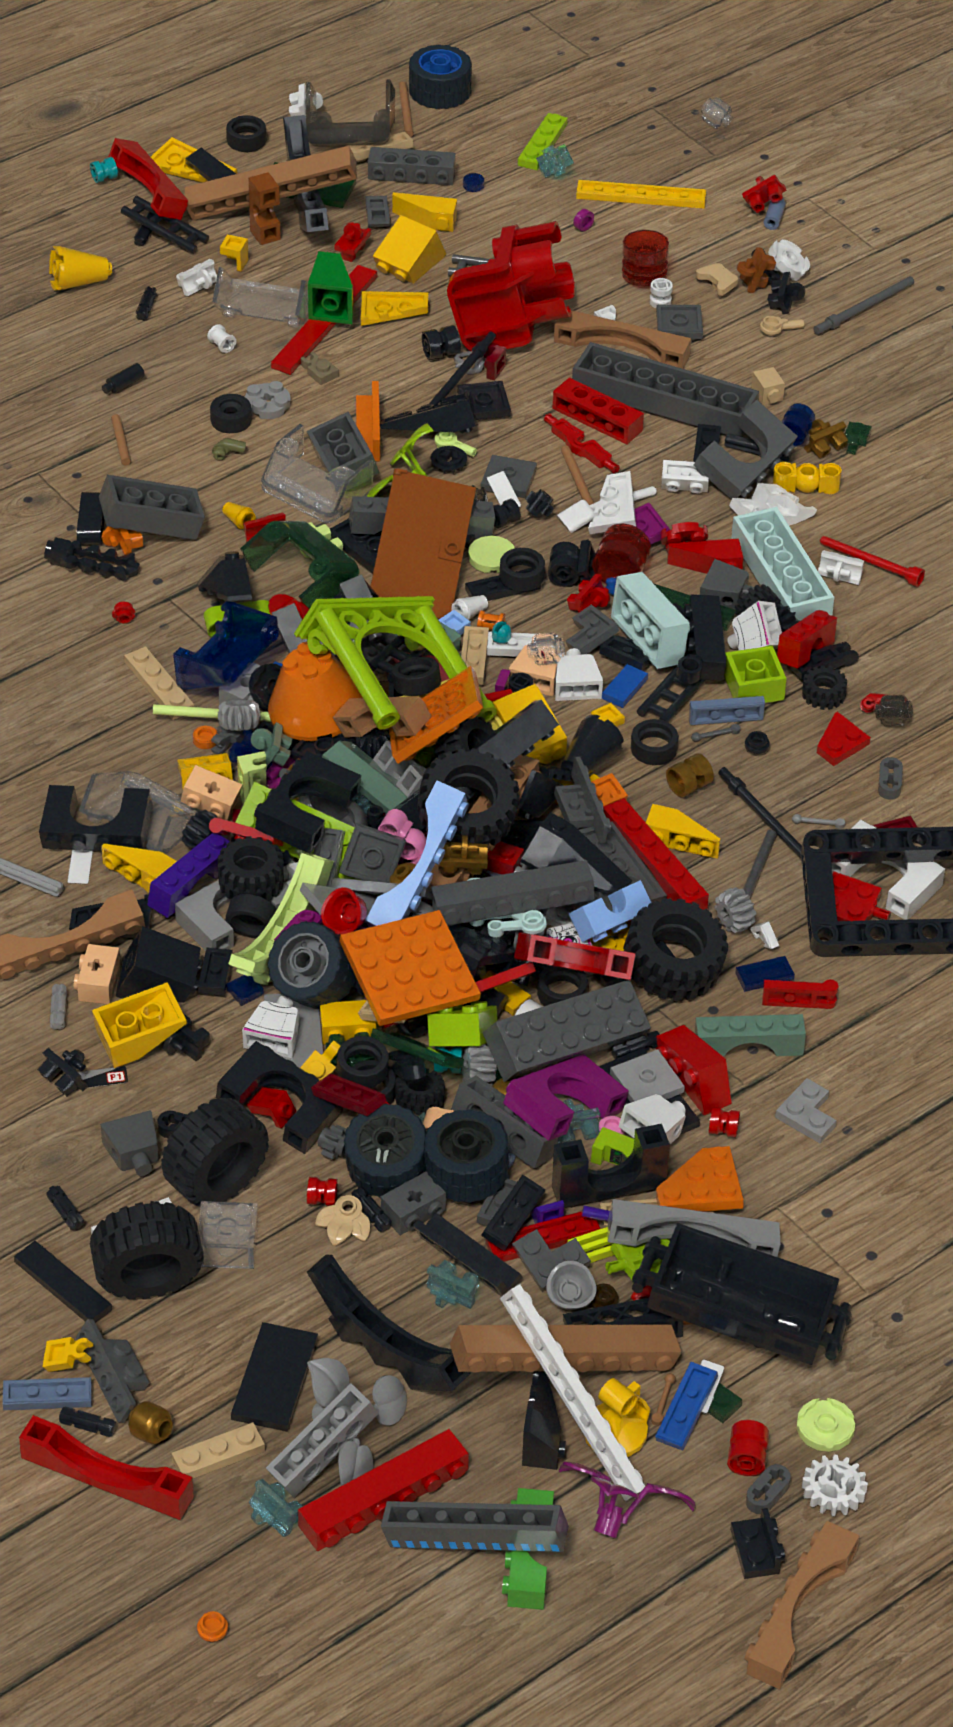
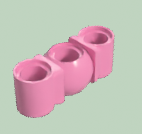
(398, 824)

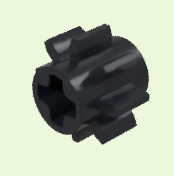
(539, 503)

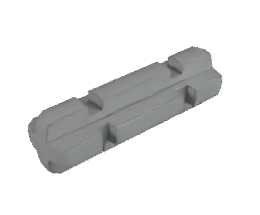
(58, 1006)

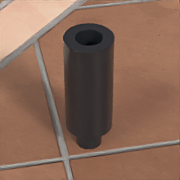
(123, 378)

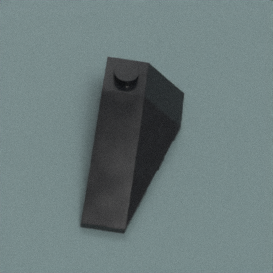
(450, 415)
(542, 1427)

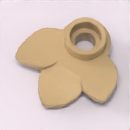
(343, 1223)

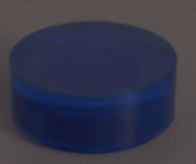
(473, 182)

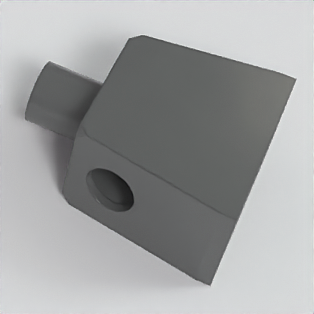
(726, 582)
(131, 1142)

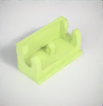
(250, 770)

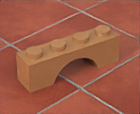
(356, 718)

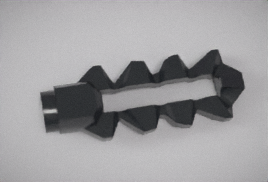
(62, 552)

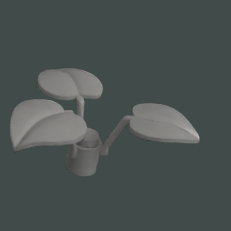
(390, 1400)

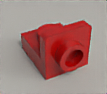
(274, 1104)

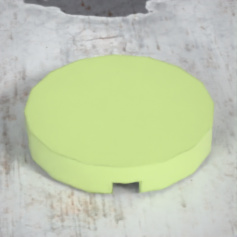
(486, 552)
(825, 1424)

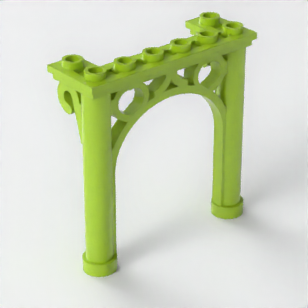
(396, 615)

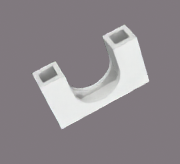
(912, 891)

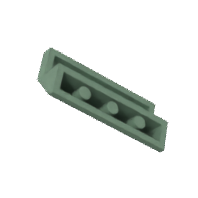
(375, 783)

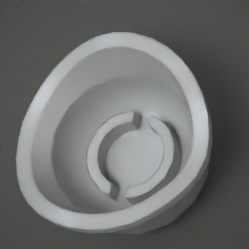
(571, 1285)

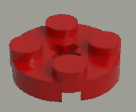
(684, 533)

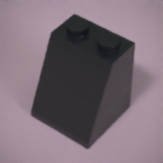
(158, 960)

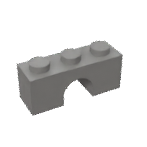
(406, 772)

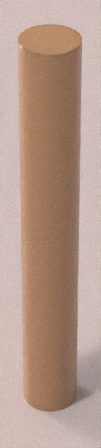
(120, 438)

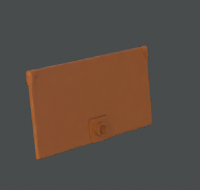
(423, 539)

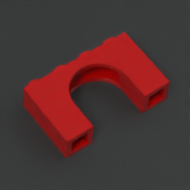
(574, 955)

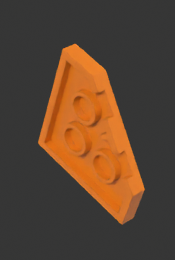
(703, 1183)

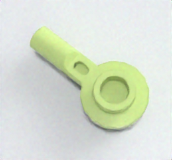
(450, 439)

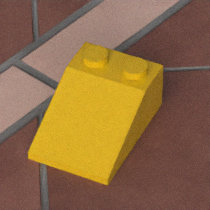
(138, 1023)

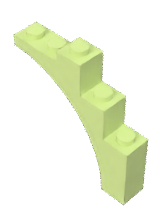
(255, 958)

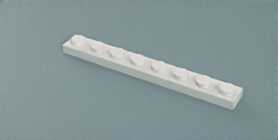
(567, 1383)

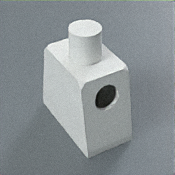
(578, 677)
(653, 1111)

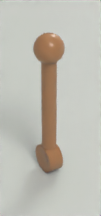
(657, 1417)

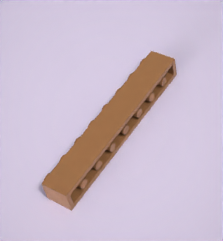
(292, 177)
(584, 1346)

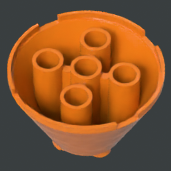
(310, 694)

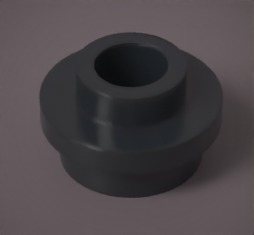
(757, 742)

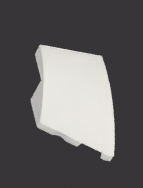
(771, 496)

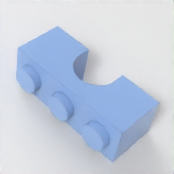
(596, 919)

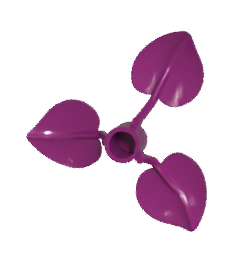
(610, 1515)

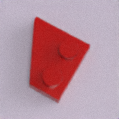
(841, 740)

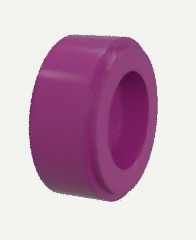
(583, 220)

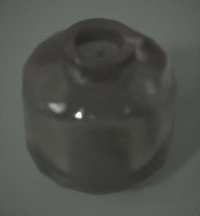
(894, 710)

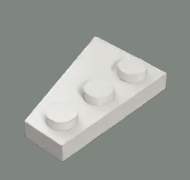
(615, 503)

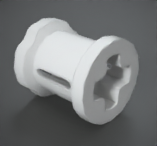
(219, 336)

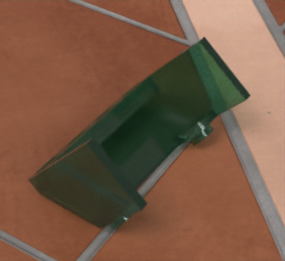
(329, 566)

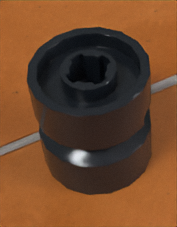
(440, 342)
(564, 564)

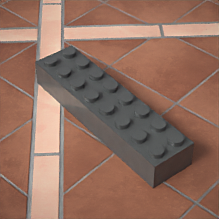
(664, 388)

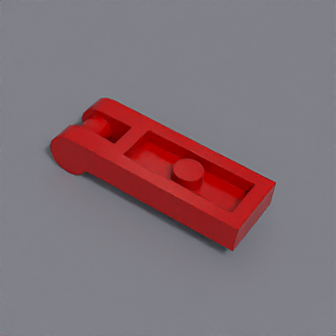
(226, 827)
(800, 994)

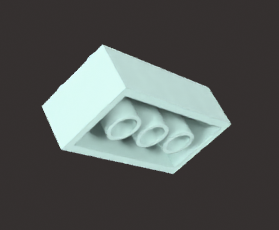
(649, 619)

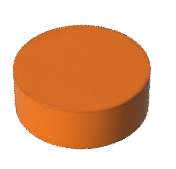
(202, 737)

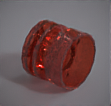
(644, 257)
(621, 551)

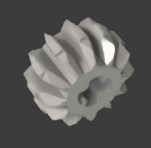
(239, 714)
(735, 909)
(480, 1063)

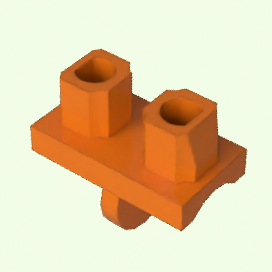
(126, 538)

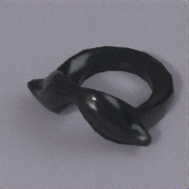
(419, 1030)

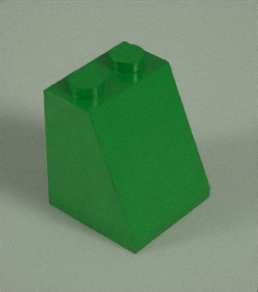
(330, 290)

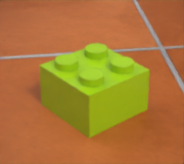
(755, 674)
(461, 1024)

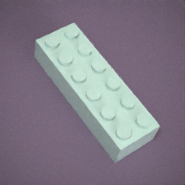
(781, 562)

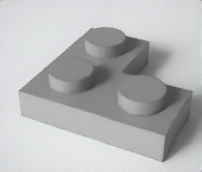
(802, 1111)

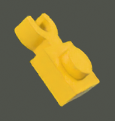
(62, 1353)

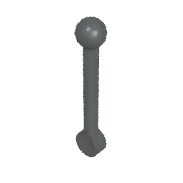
(735, 729)

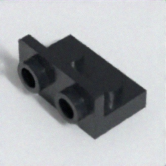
(757, 1546)

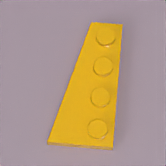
(172, 160)

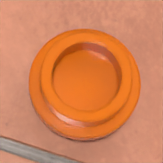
(212, 1626)

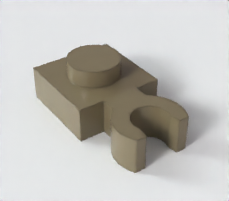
(320, 371)

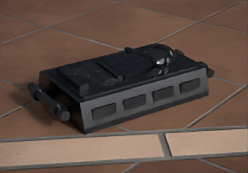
(743, 1294)

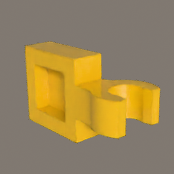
(320, 1064)

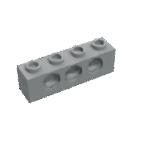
(322, 1440)

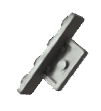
(580, 803)
(114, 1370)

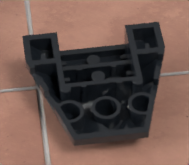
(482, 950)

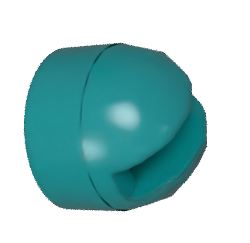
(501, 632)

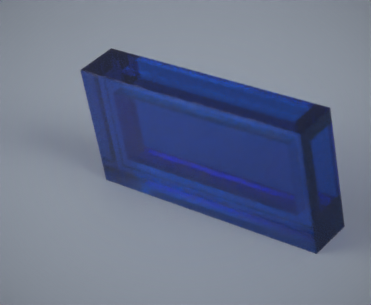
(753, 975)

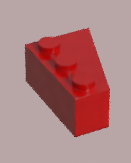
(697, 1067)

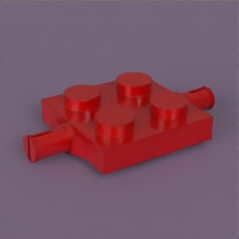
(856, 899)

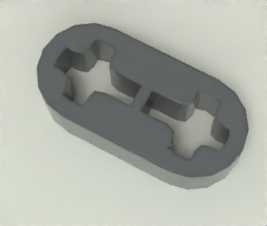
(890, 778)
(772, 1492)

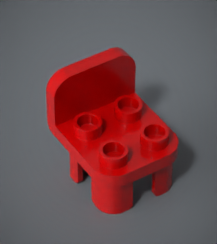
(513, 288)

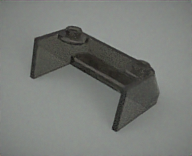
(326, 133)

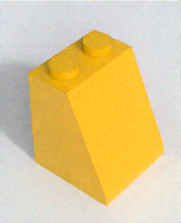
(409, 250)
(512, 704)

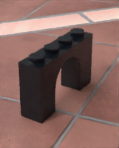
(308, 777)
(127, 829)
(265, 1068)
(638, 1173)

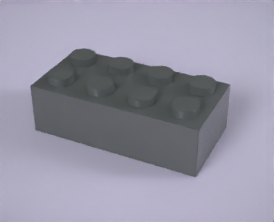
(151, 507)

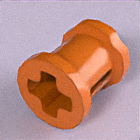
(484, 617)

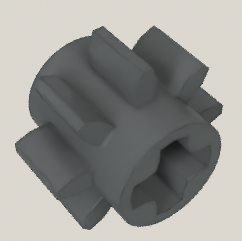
(332, 1141)

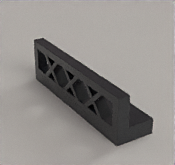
(468, 1254)
(621, 1313)

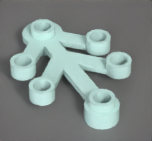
(529, 922)

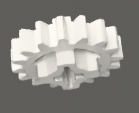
(834, 1485)

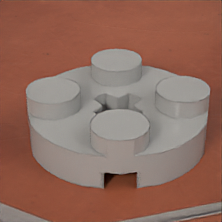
(273, 391)

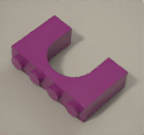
(577, 1077)

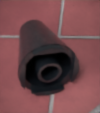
(595, 744)

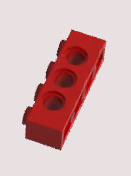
(598, 410)

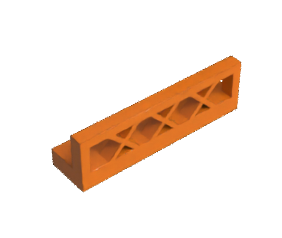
(368, 419)

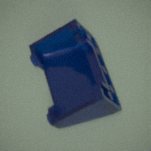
(229, 652)

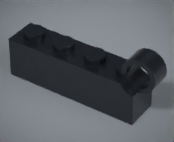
(705, 641)

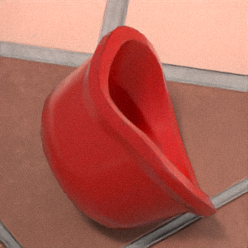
(343, 911)

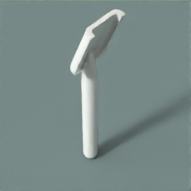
(583, 513)

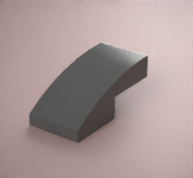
(377, 211)

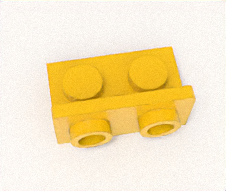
(216, 763)

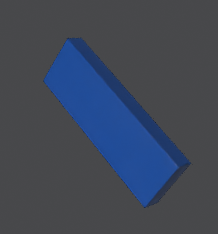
(686, 1406)

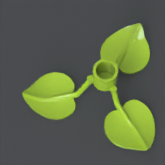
(407, 447)

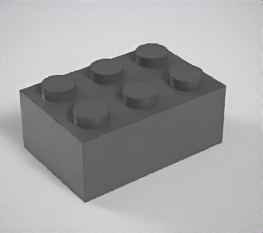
(340, 444)

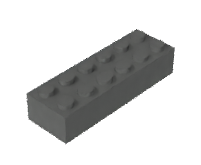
(566, 1030)

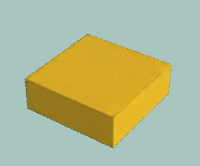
(611, 713)

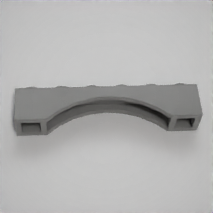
(638, 1222)

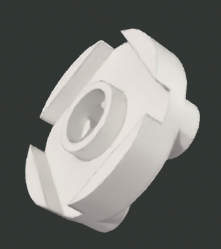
(789, 259)

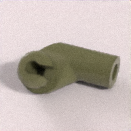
(227, 445)

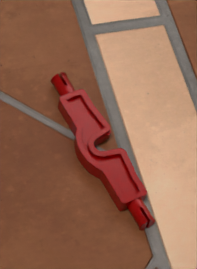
(574, 436)

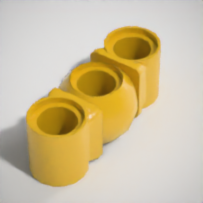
(808, 477)

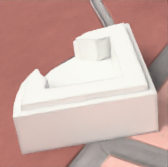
(607, 312)
(766, 934)

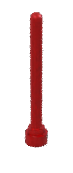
(913, 575)

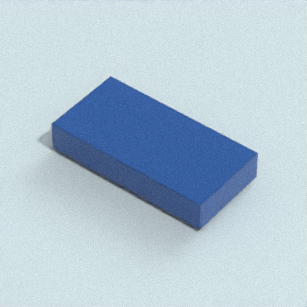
(624, 686)

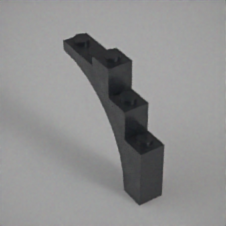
(310, 206)
(358, 1320)

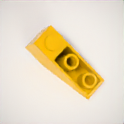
(682, 832)
(136, 864)

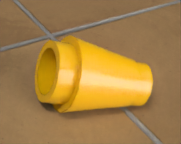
(238, 514)

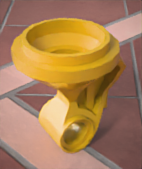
(625, 1413)

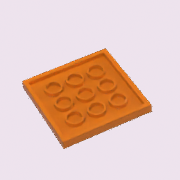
(449, 707)
(409, 967)

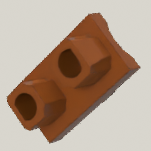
(753, 270)

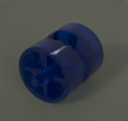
(799, 421)

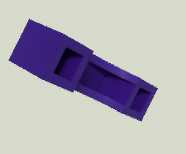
(180, 878)

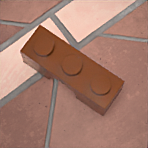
(264, 195)

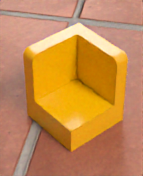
(237, 249)

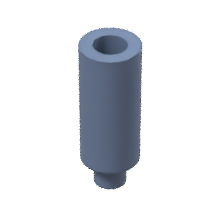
(774, 214)

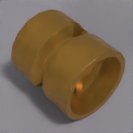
(689, 775)

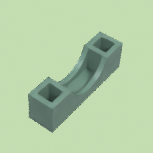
(779, 1032)

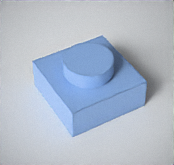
(455, 621)

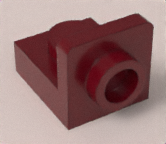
(495, 361)

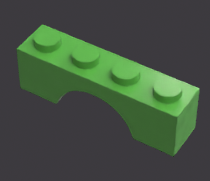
(527, 1577)

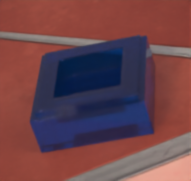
(244, 989)

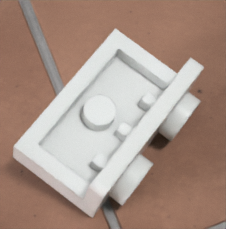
(683, 476)

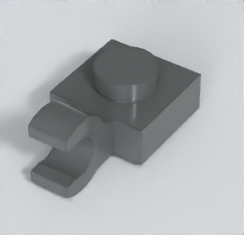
(224, 738)

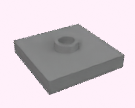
(647, 1076)

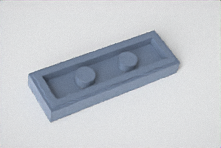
(726, 710)
(47, 1393)

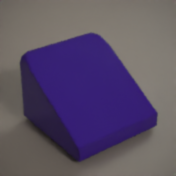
(548, 1212)

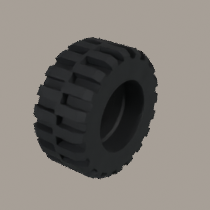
(485, 775)
(688, 926)
(215, 1151)
(146, 1250)

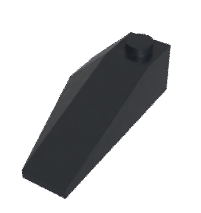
(227, 578)
(562, 843)

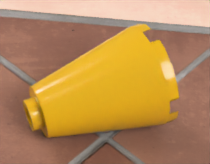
(76, 268)

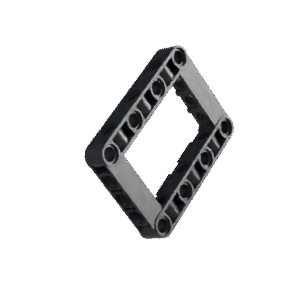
(855, 937)

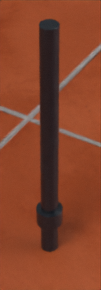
(478, 351)
(738, 787)

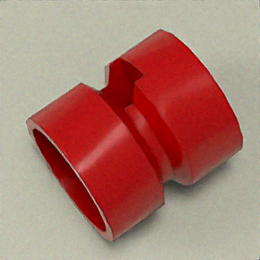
(748, 1447)

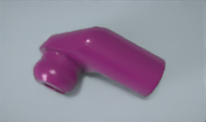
(274, 769)

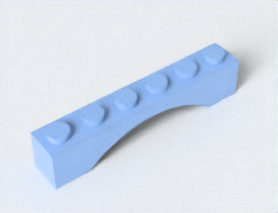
(443, 810)

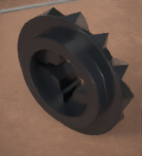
(442, 454)

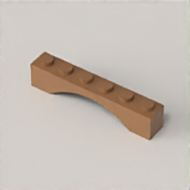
(658, 345)
(115, 918)
(828, 1558)

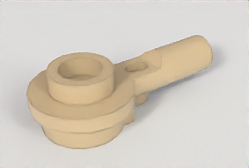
(773, 325)

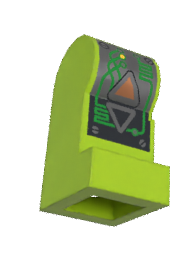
(611, 1147)

